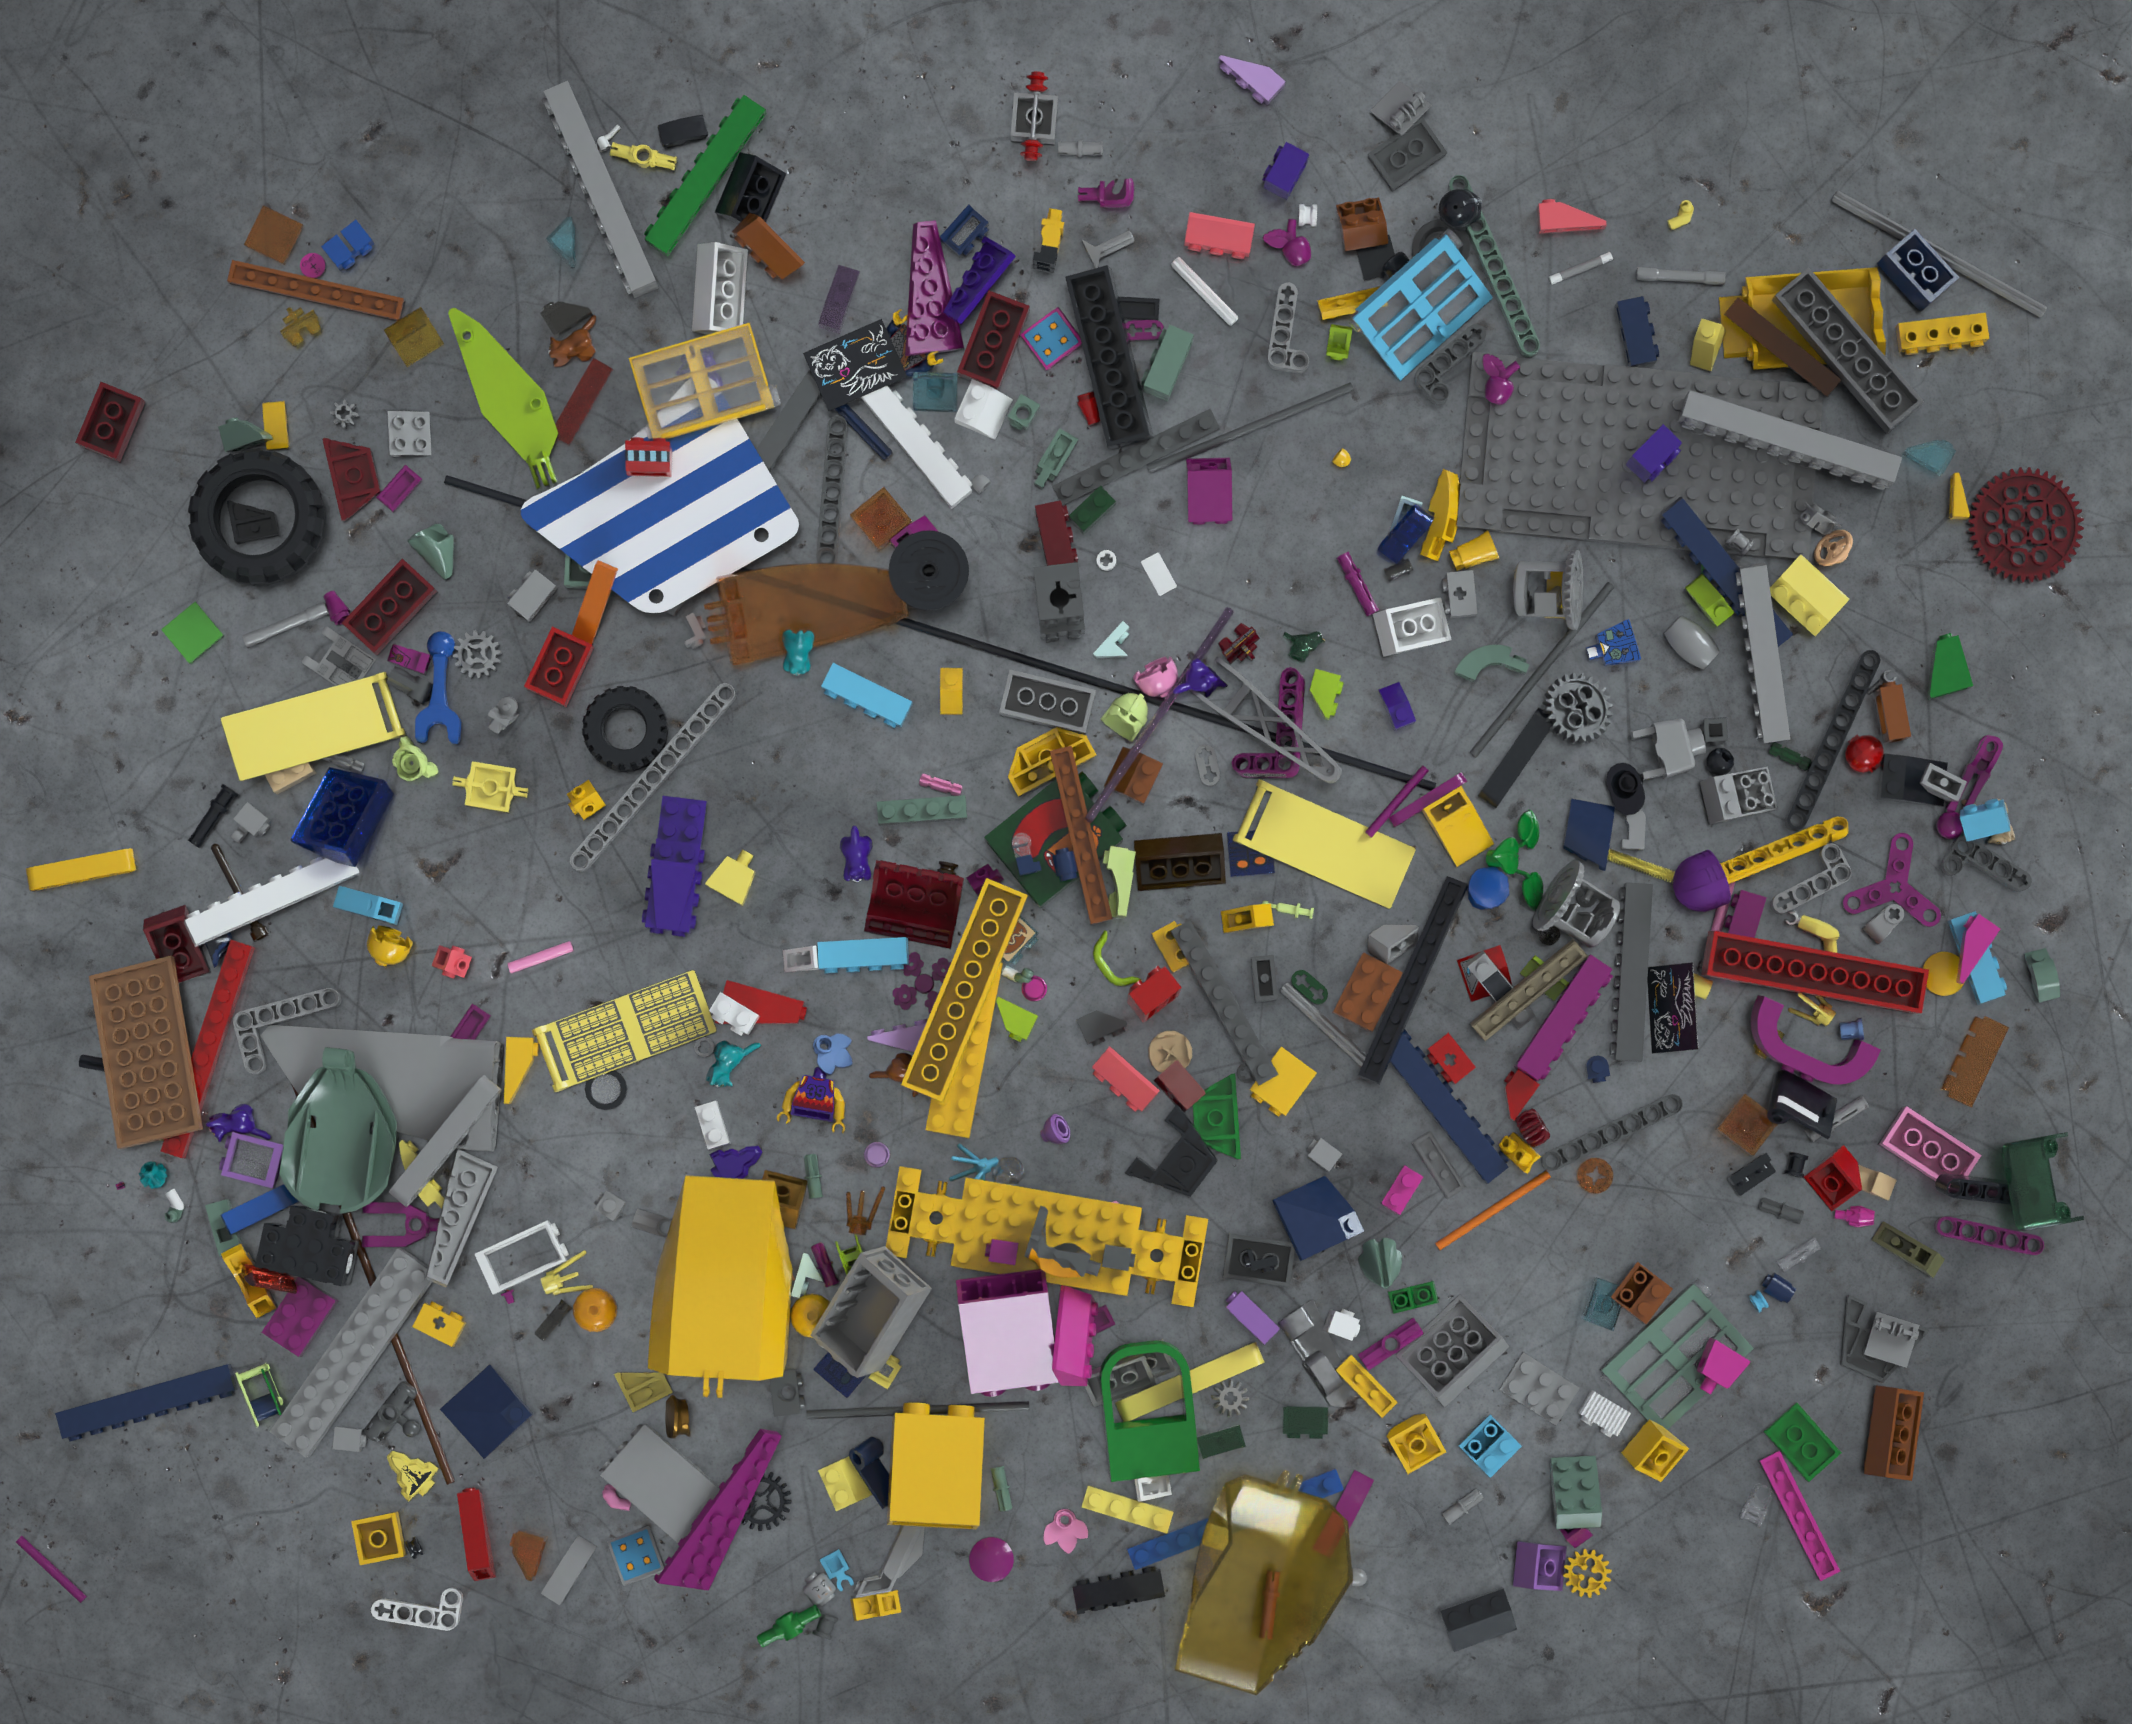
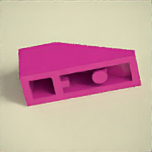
(1975, 941)

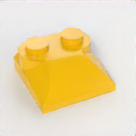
(1415, 1442)

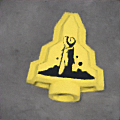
(412, 1475)

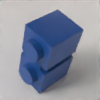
(356, 238)

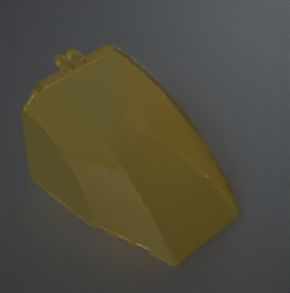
(1253, 1531)

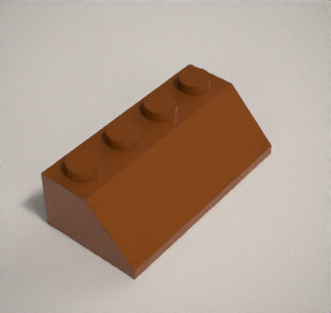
(1893, 1433)

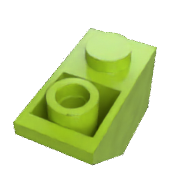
(1324, 690)

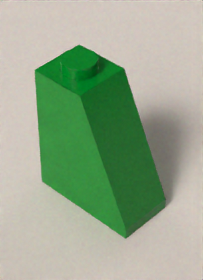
(1948, 668)

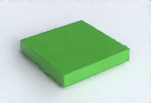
(192, 632)

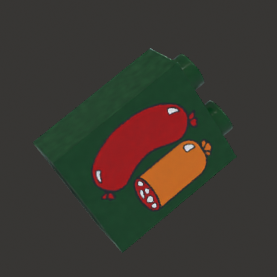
(1046, 825)

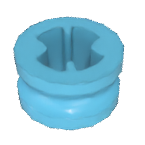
(1758, 1301)

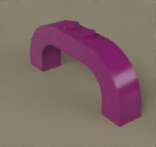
(1764, 1031)

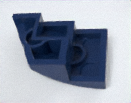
(1589, 831)

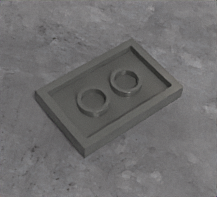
(1408, 154)

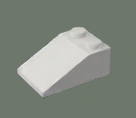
(1411, 626)

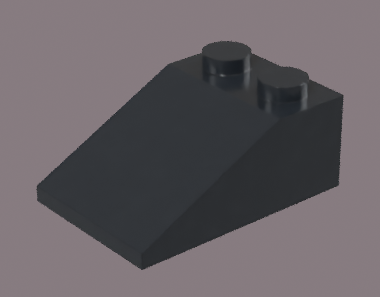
(1901, 780)

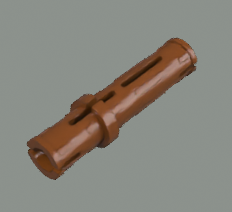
(1269, 1604)

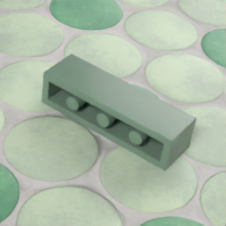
(922, 810)

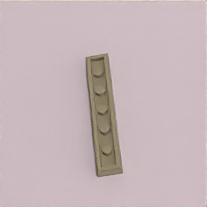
(1529, 990)

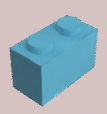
(1984, 819)

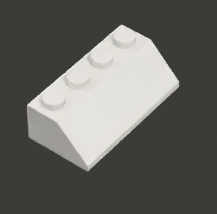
(719, 287)

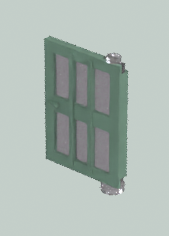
(1662, 1360)

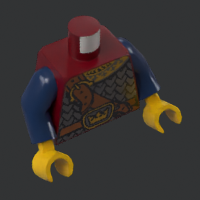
(911, 363)

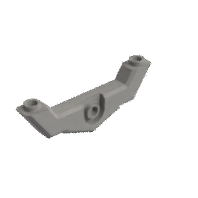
(903, 1554)

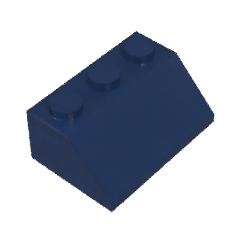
(1917, 270)

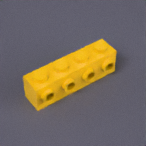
(1942, 332)

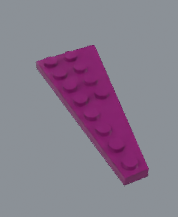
(714, 1528)

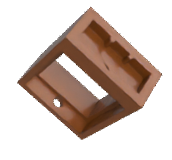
(1892, 713)

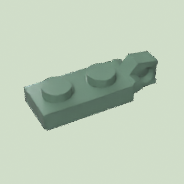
(1055, 457)

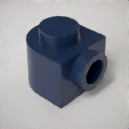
(1597, 1069)

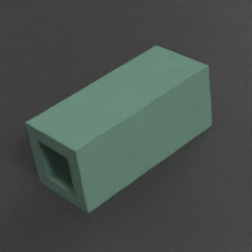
(222, 1238)

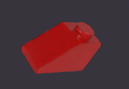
(1518, 1092)

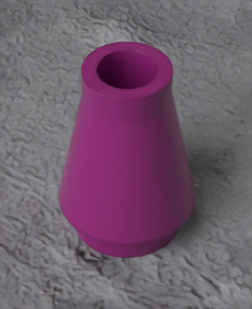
(336, 608)

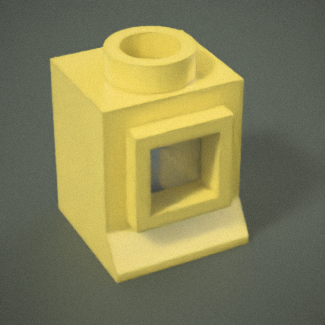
(888, 1372)

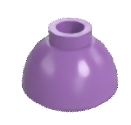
(1056, 1130)

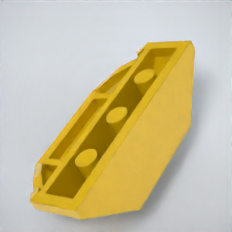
(1033, 762)

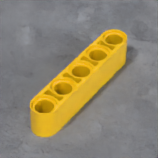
(81, 869)

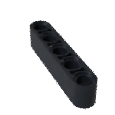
(1516, 759)
(1977, 1190)

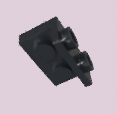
(1751, 1174)

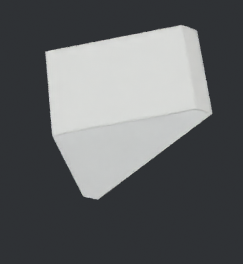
(801, 959)
(1152, 1487)

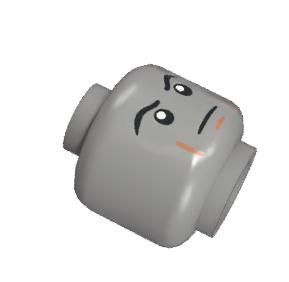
(819, 1589)

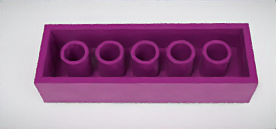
(1563, 1017)

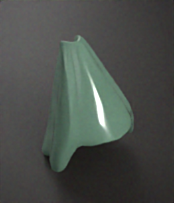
(435, 548)
(1381, 1261)

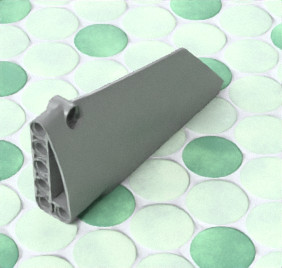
(416, 1072)

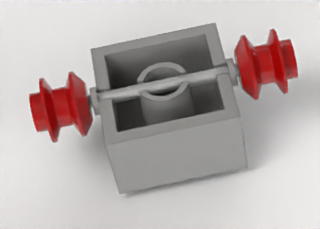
(1034, 117)

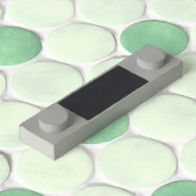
(1496, 984)

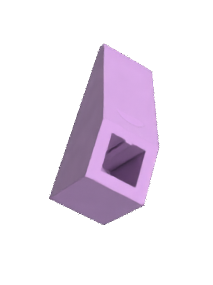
(1257, 78)
(900, 1037)

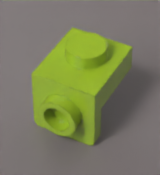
(1339, 342)

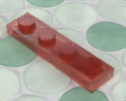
(582, 400)

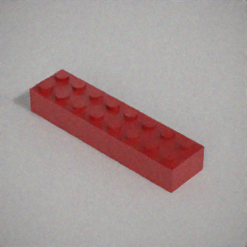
(1153, 994)

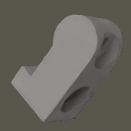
(1635, 832)

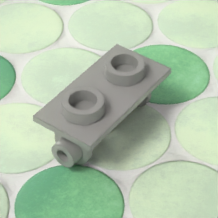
(1820, 521)

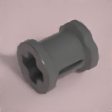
(825, 1626)

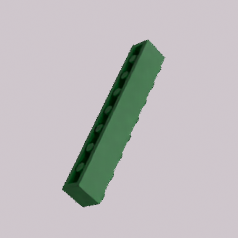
(705, 175)

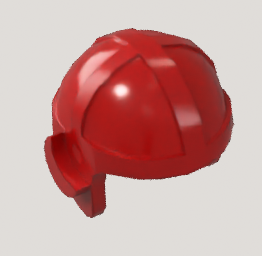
(1864, 753)

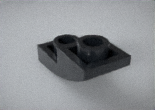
(682, 129)

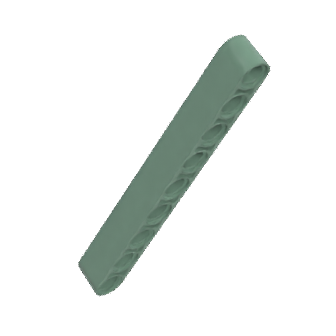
(1501, 275)

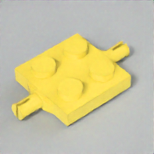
(490, 787)

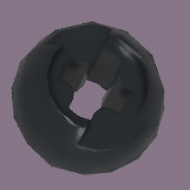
(1720, 761)

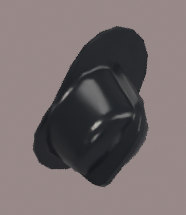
(1626, 788)

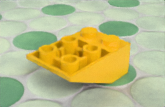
(1458, 826)

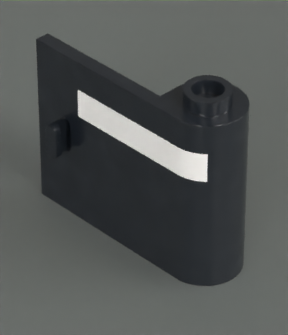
(1802, 1102)

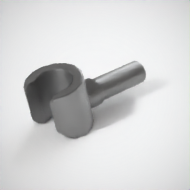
(1883, 679)

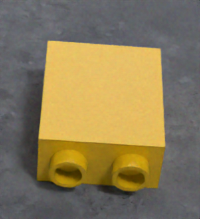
(935, 1467)

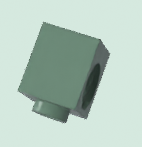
(1023, 403)

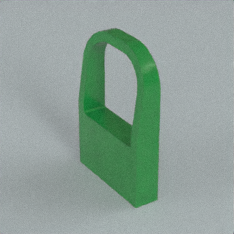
(1154, 1444)

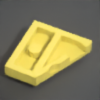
(643, 1388)

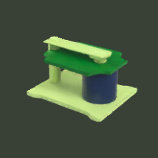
(264, 1406)

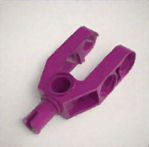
(411, 1236)

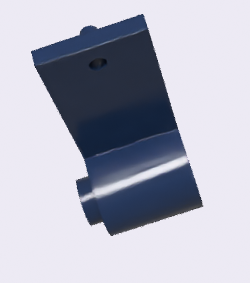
(874, 1474)

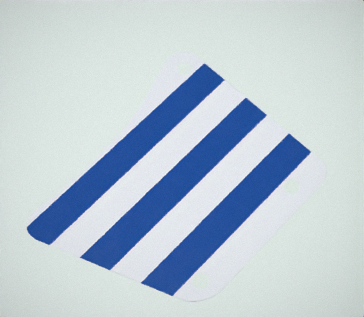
(668, 529)

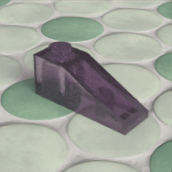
(838, 299)

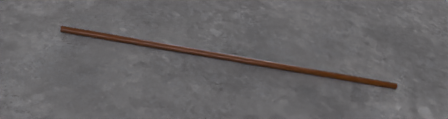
(397, 1345)

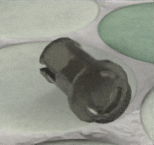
(1398, 569)

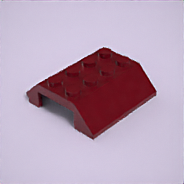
(914, 904)

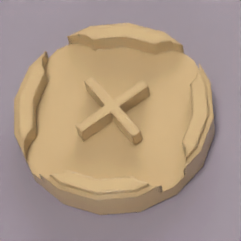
(1168, 1048)

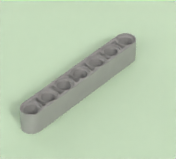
(445, 1141)

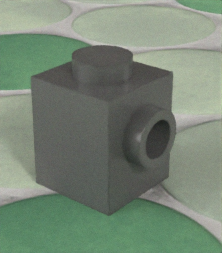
(1715, 730)

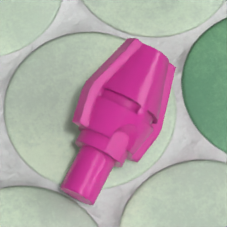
(1856, 1216)

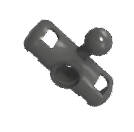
(384, 1423)

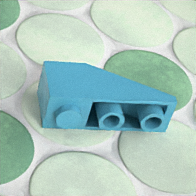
(368, 905)

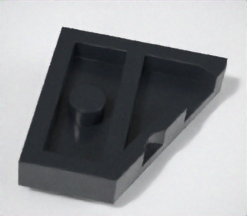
(251, 523)

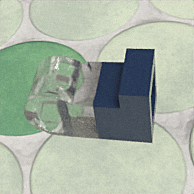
(1021, 846)

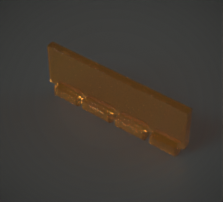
(1979, 1057)

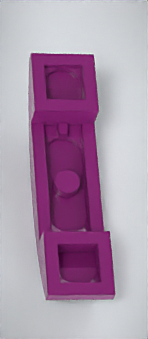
(1353, 1496)

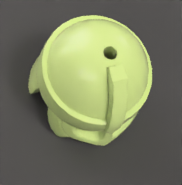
(1127, 715)

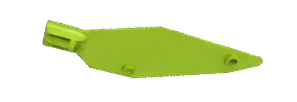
(507, 396)

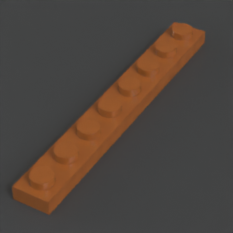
(315, 290)
(1081, 835)

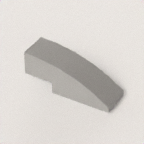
(568, 1570)

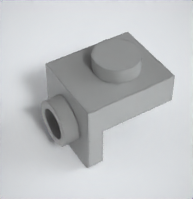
(697, 625)

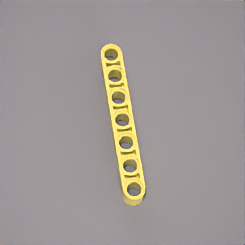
(1201, 1378)

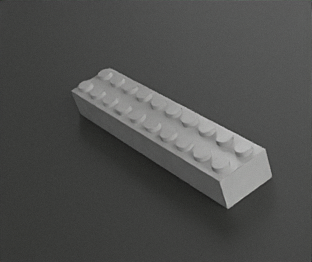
(597, 183)
(1789, 439)
(353, 1353)

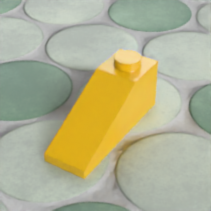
(518, 1061)

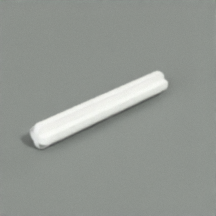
(1204, 291)

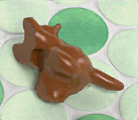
(576, 344)
(896, 1070)

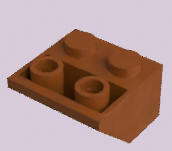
(1362, 224)
(1641, 1293)

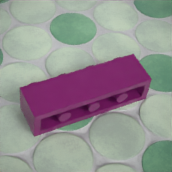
(1745, 914)

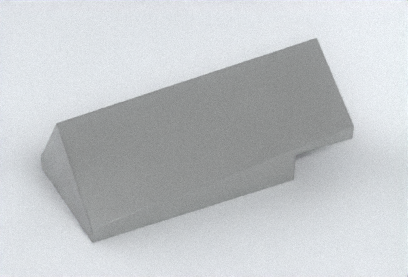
(1131, 1375)

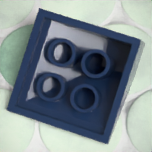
(1317, 1217)
(487, 1411)

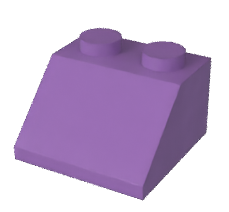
(1539, 1566)

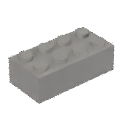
(1047, 702)

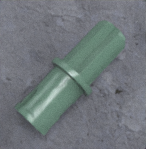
(813, 1176)
(1001, 1488)

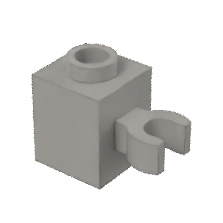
(250, 821)

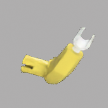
(1822, 930)

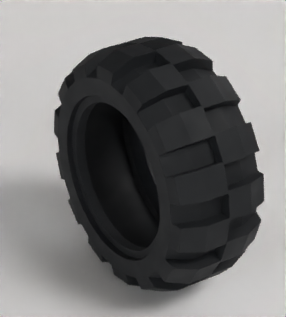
(221, 481)

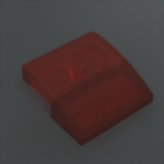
(268, 1279)

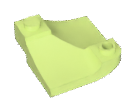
(1120, 863)

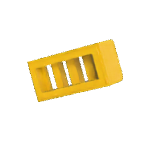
(1957, 501)

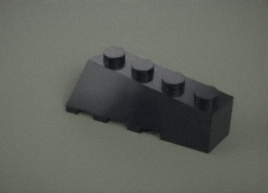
(1118, 1590)

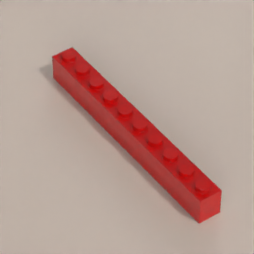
(214, 1031)

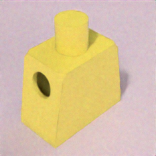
(733, 877)

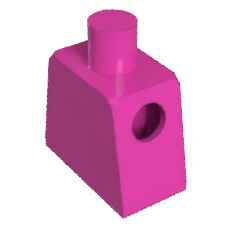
(1720, 1366)

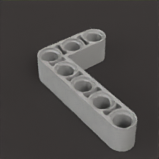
(276, 1017)

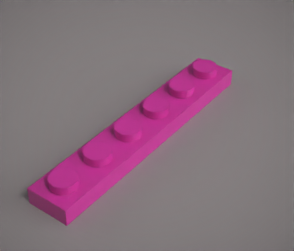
(1799, 1515)

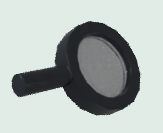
(606, 1090)

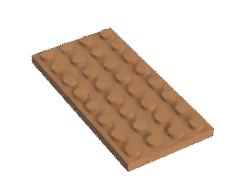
(145, 1052)

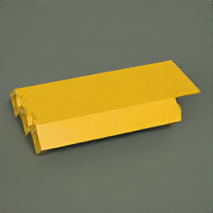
(1853, 288)

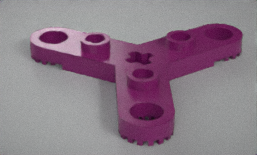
(1896, 871)

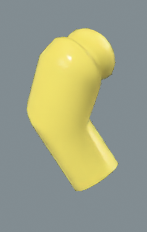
(1684, 215)

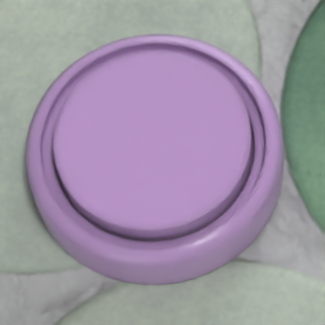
(876, 1154)

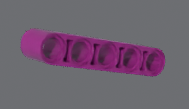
(1999, 1235)

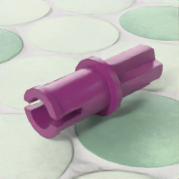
(824, 1264)

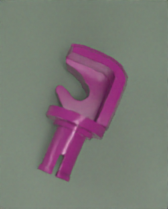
(1105, 195)

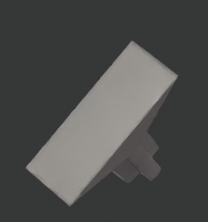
(1097, 252)

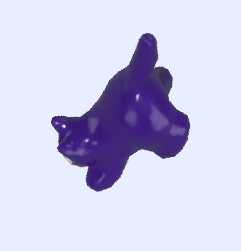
(1200, 679)
(856, 853)
(238, 1121)

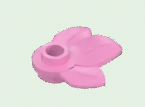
(1065, 1534)

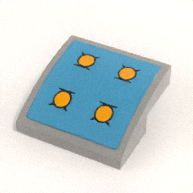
(636, 1555)

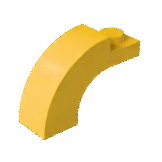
(257, 1298)

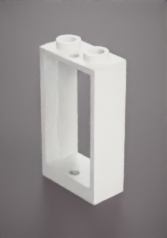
(489, 1273)

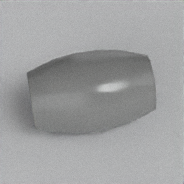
(1691, 642)

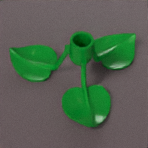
(1507, 857)

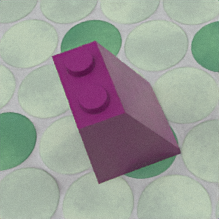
(1209, 490)

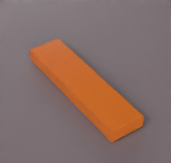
(594, 602)

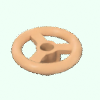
(1836, 551)

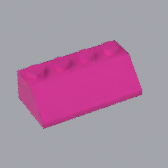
(1074, 1337)

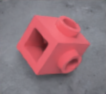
(451, 961)

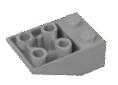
(1738, 795)

